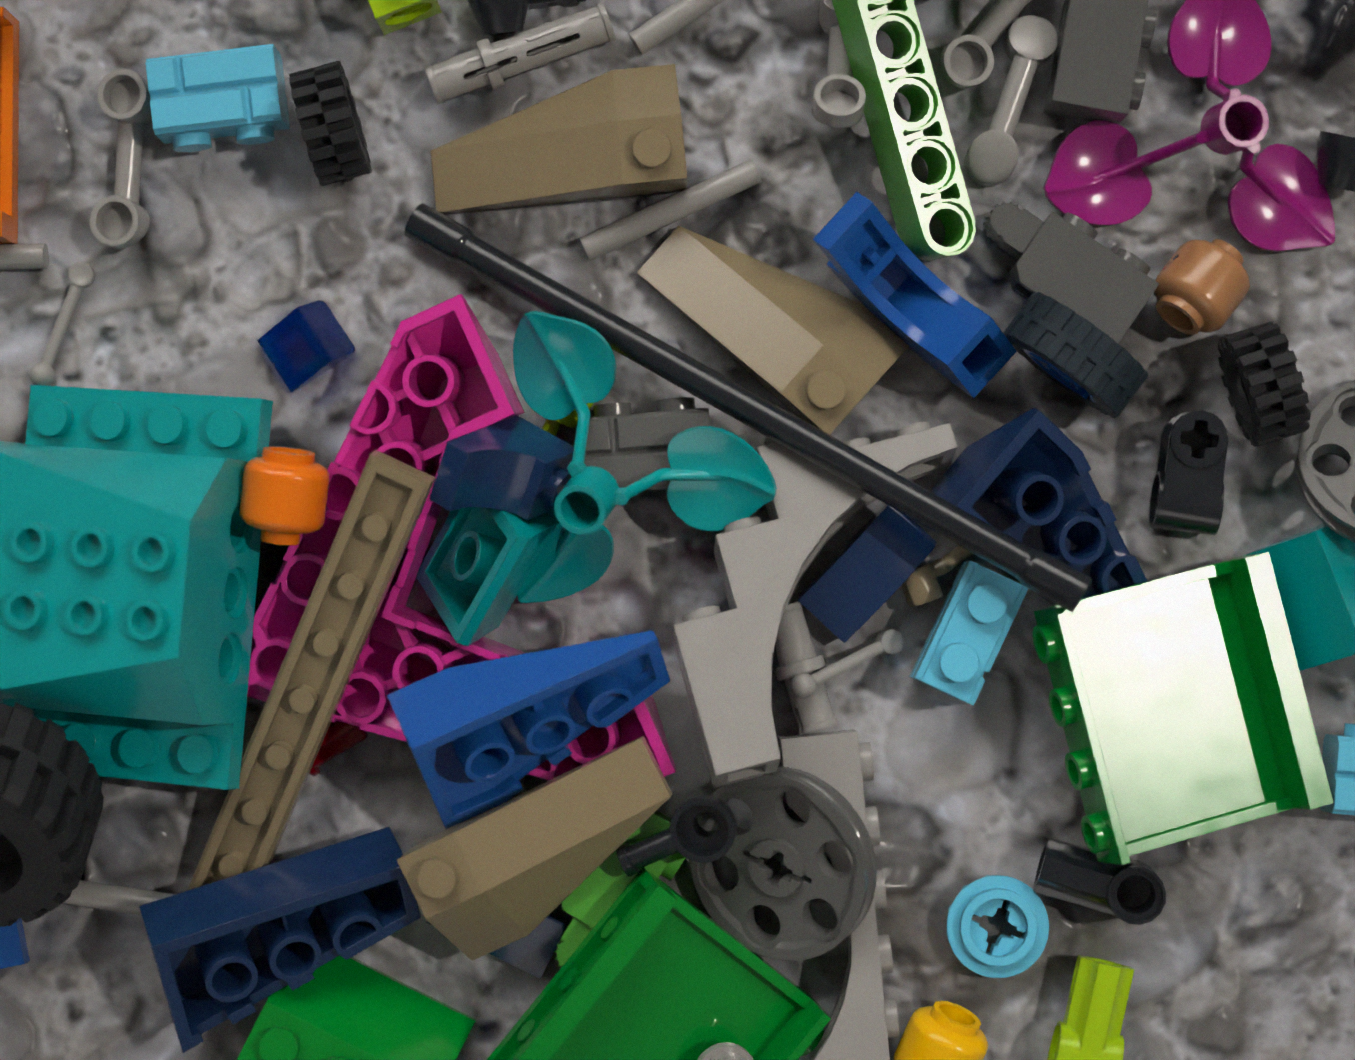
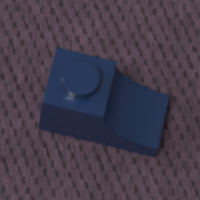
(503, 468)

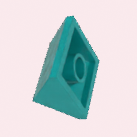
(480, 567)
(1316, 593)

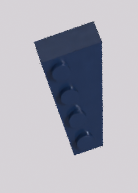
(273, 928)

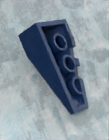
(1040, 492)

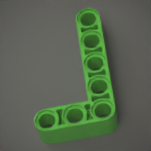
(897, 139)

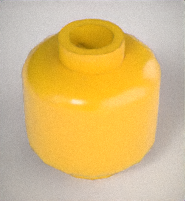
(942, 1033)

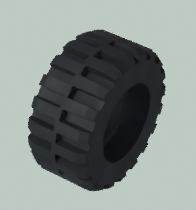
(46, 814)

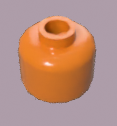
(284, 494)

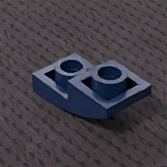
(867, 572)

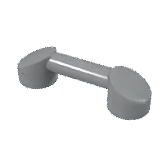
(970, 57)
(838, 96)
(994, 152)
(119, 217)

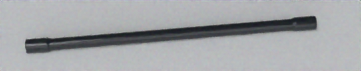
(1030, 566)

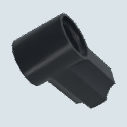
(1078, 878)

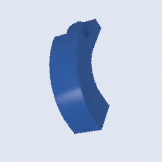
(911, 299)

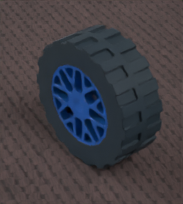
(1075, 354)

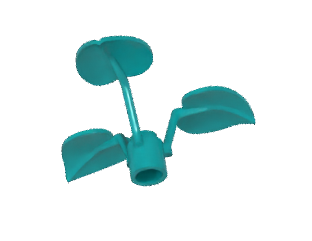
(711, 473)

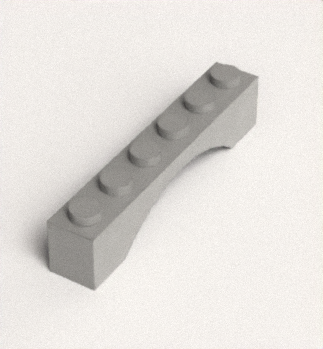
(861, 1015)

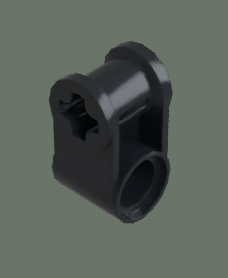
(1189, 489)

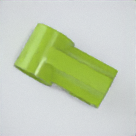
(1093, 1012)

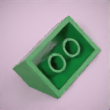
(355, 1015)

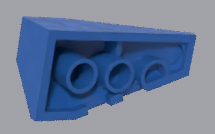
(501, 718)

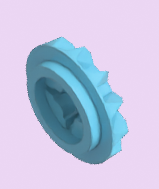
(1010, 953)

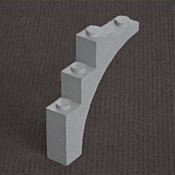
(730, 652)

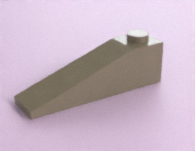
(581, 145)
(787, 333)
(523, 858)

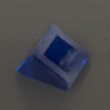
(306, 344)

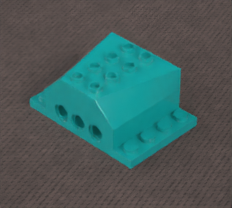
(133, 577)

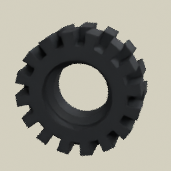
(330, 123)
(1264, 384)

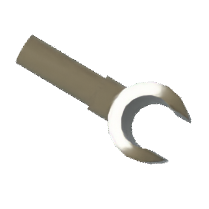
(923, 583)

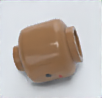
(1201, 286)

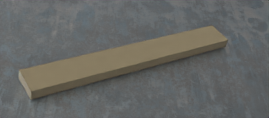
(316, 668)

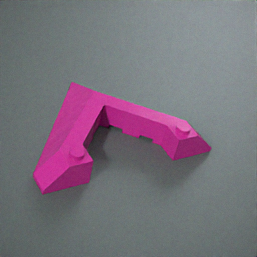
(431, 388)

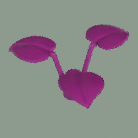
(1270, 208)

